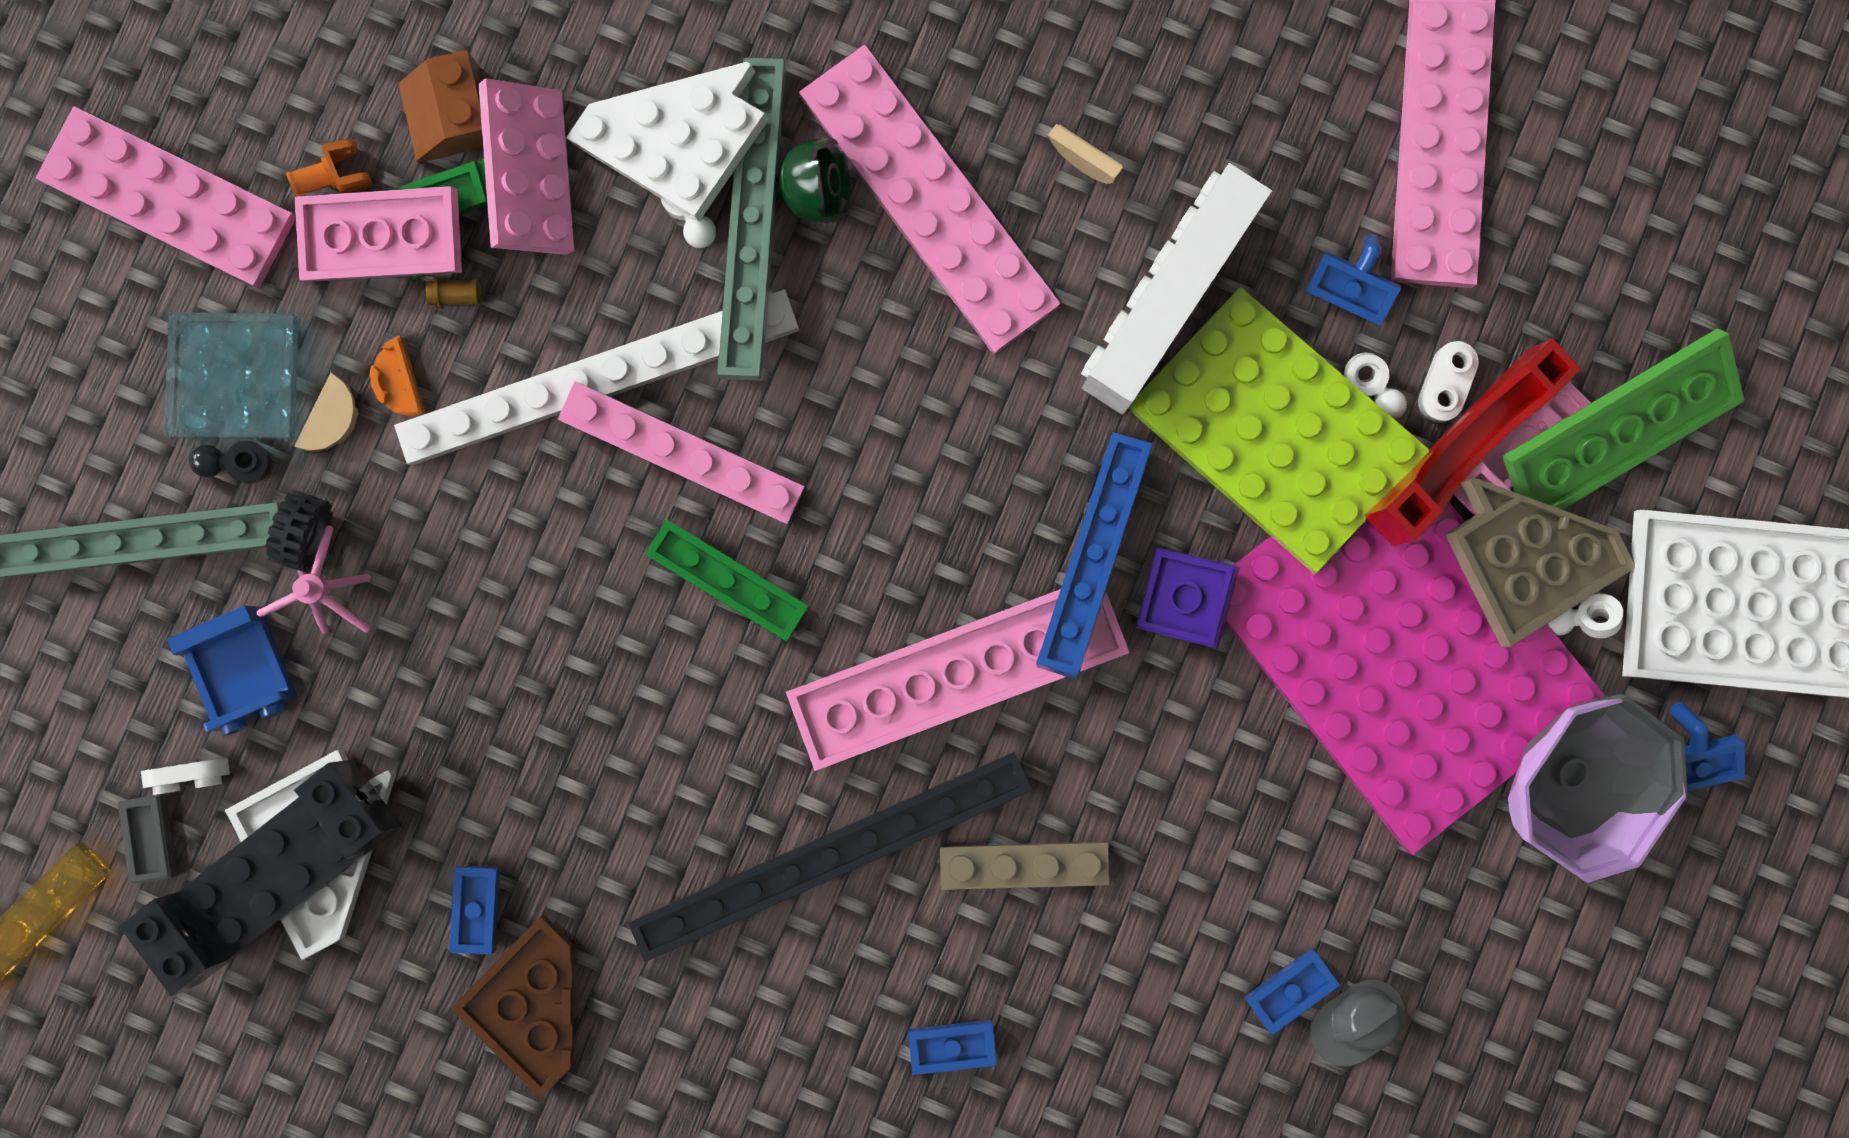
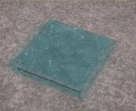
(231, 376)

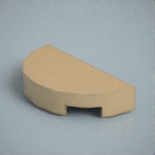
(1084, 155)
(331, 417)

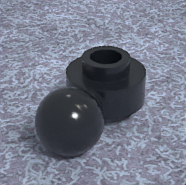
(210, 461)

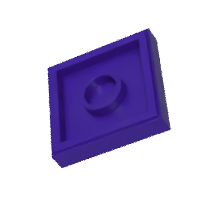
(1187, 598)

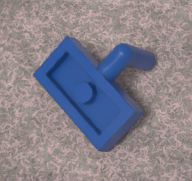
(1354, 285)
(1712, 760)

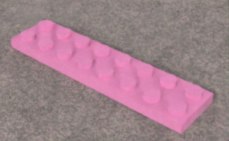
(1443, 142)
(929, 199)
(937, 680)

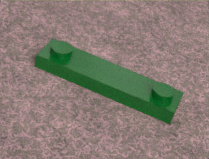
(727, 580)

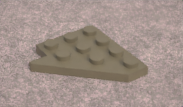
(1531, 559)

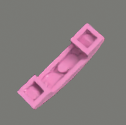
(1493, 468)

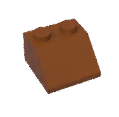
(443, 106)

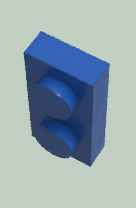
(474, 909)
(1291, 991)
(952, 1047)

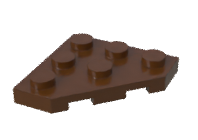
(527, 1006)

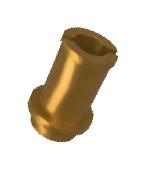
(453, 292)

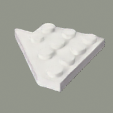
(675, 136)
(327, 913)

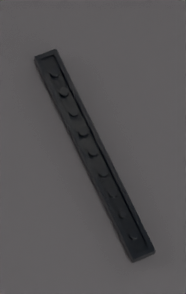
(829, 856)

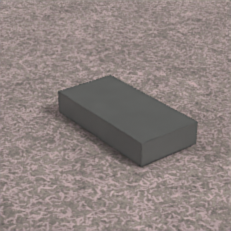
(147, 839)

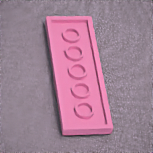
(166, 197)

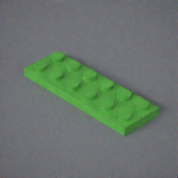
(1628, 424)

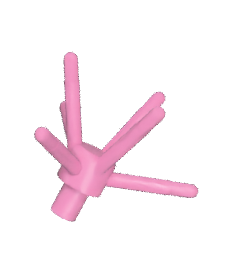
(316, 589)

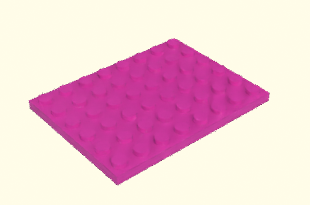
(1402, 671)

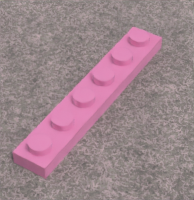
(680, 452)

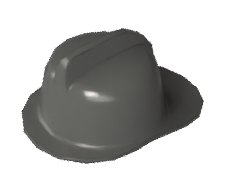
(1357, 1023)

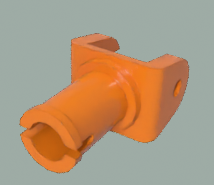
(324, 173)

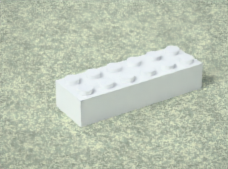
(1179, 281)

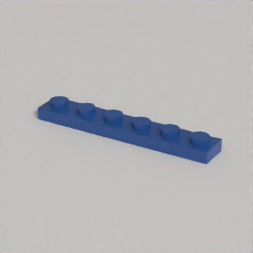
(1094, 556)

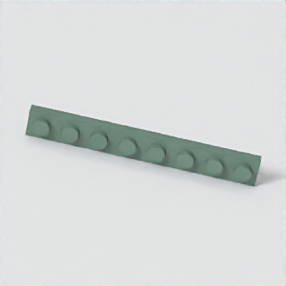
(752, 231)
(135, 540)

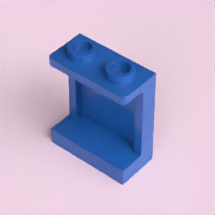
(235, 669)

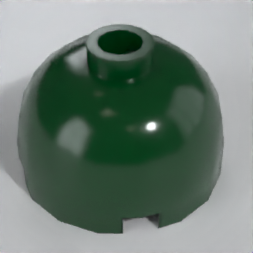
(815, 181)

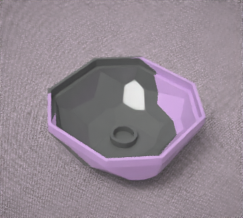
(1599, 786)

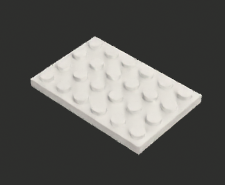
(1738, 603)

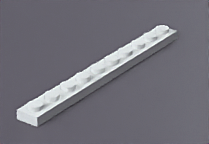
(546, 393)

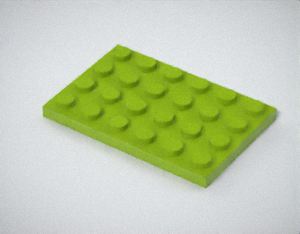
(1277, 430)

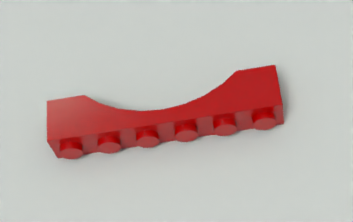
(1512, 399)

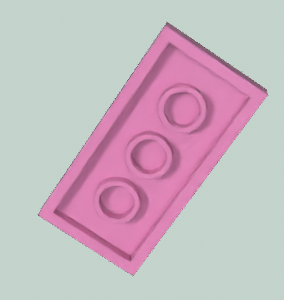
(526, 167)
(378, 234)

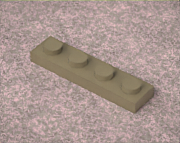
(1024, 865)

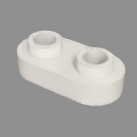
(1448, 379)
(169, 778)

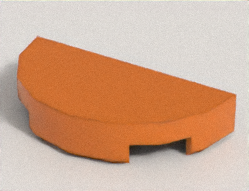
(395, 380)

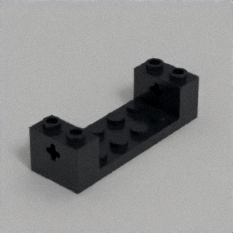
(262, 878)

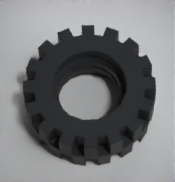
(298, 530)

